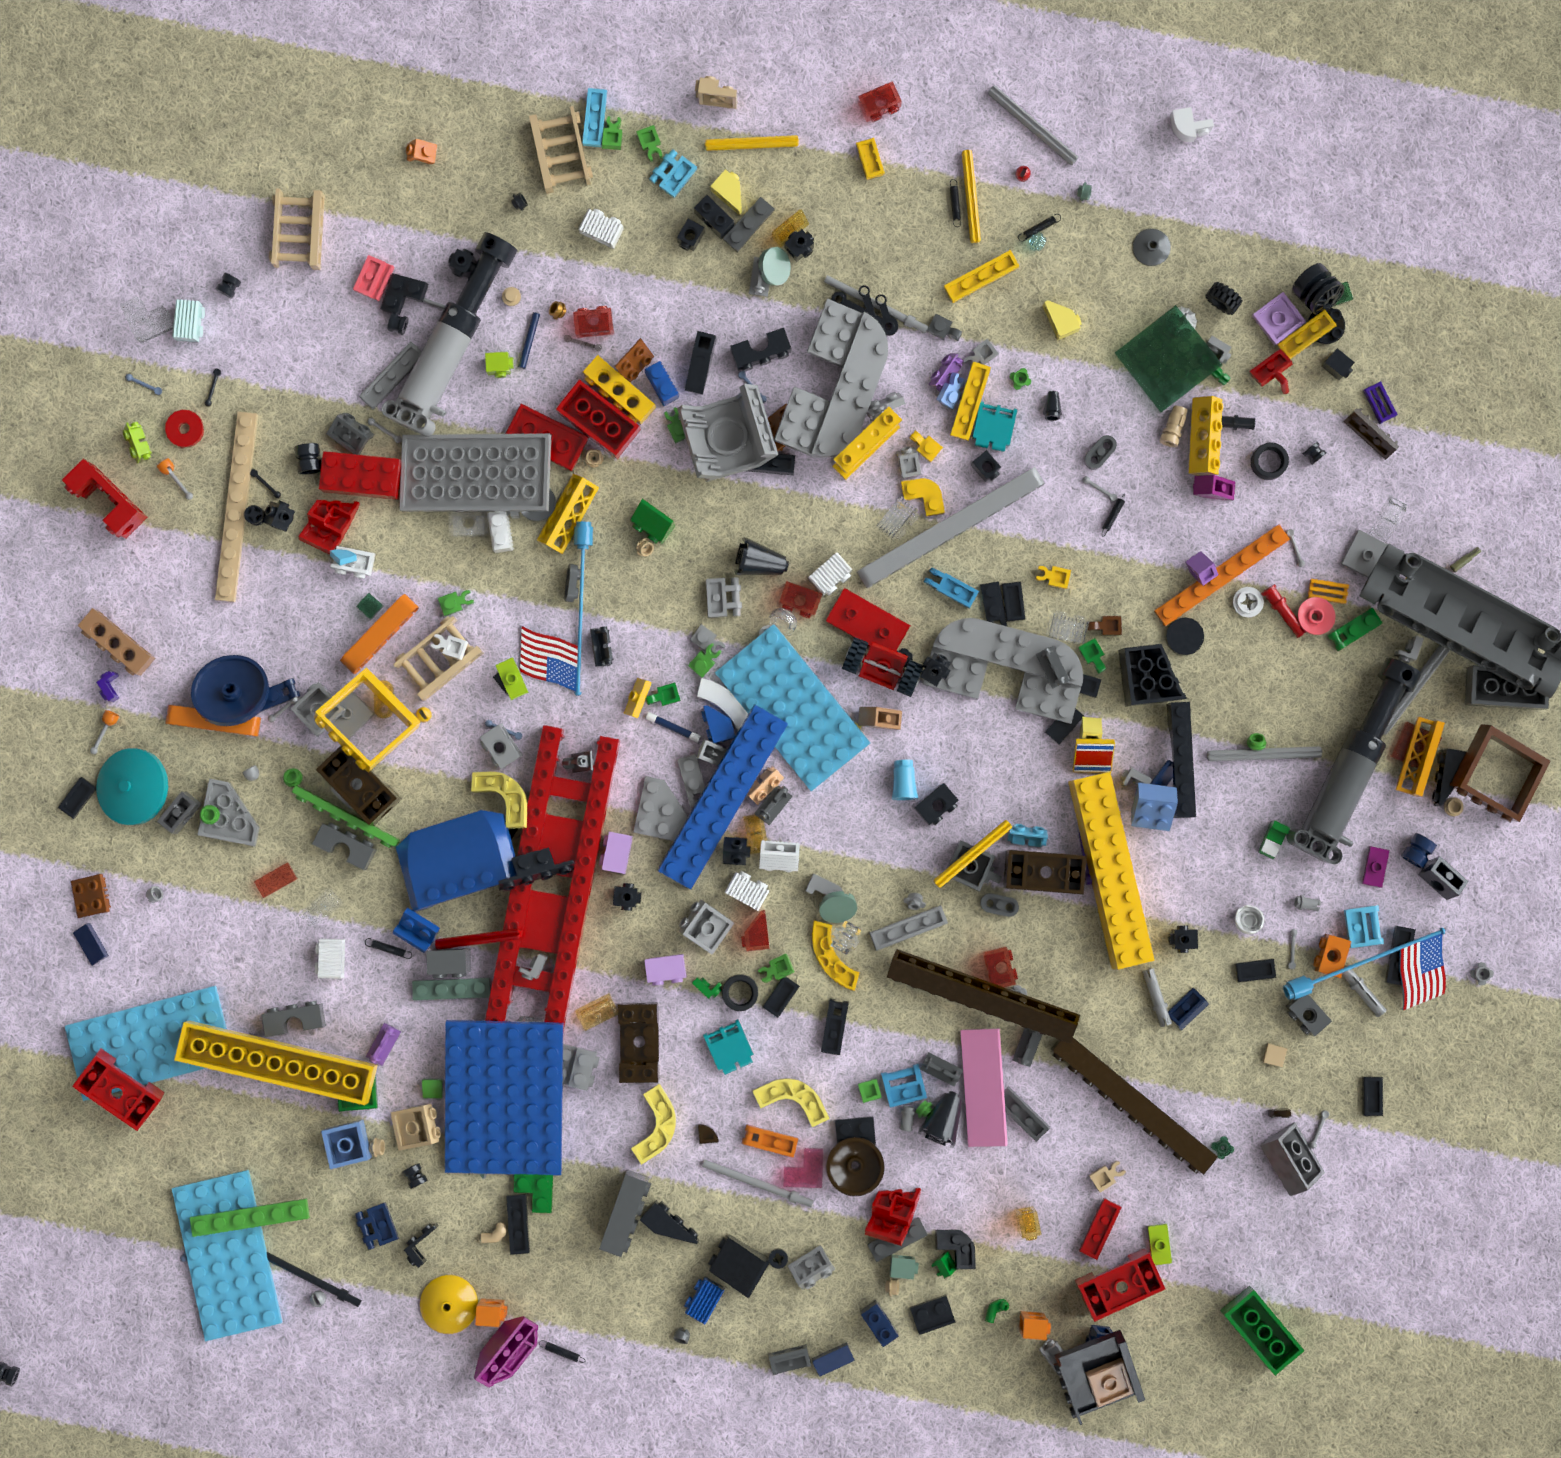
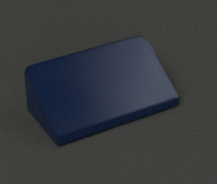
(1165, 774)
(90, 944)
(1187, 1008)
(833, 1359)

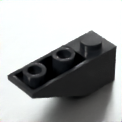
(700, 362)
(1449, 763)
(663, 1223)

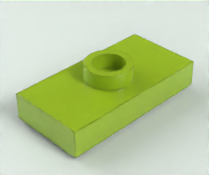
(512, 678)
(1159, 1244)

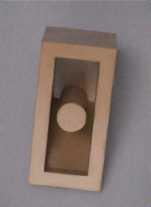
(879, 718)

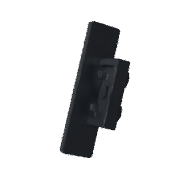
(533, 867)

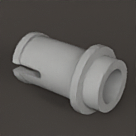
(1307, 903)
(907, 1118)

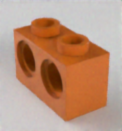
(1034, 1325)

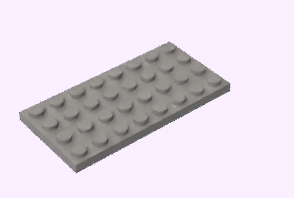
(475, 472)

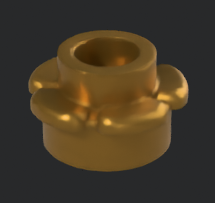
(557, 310)

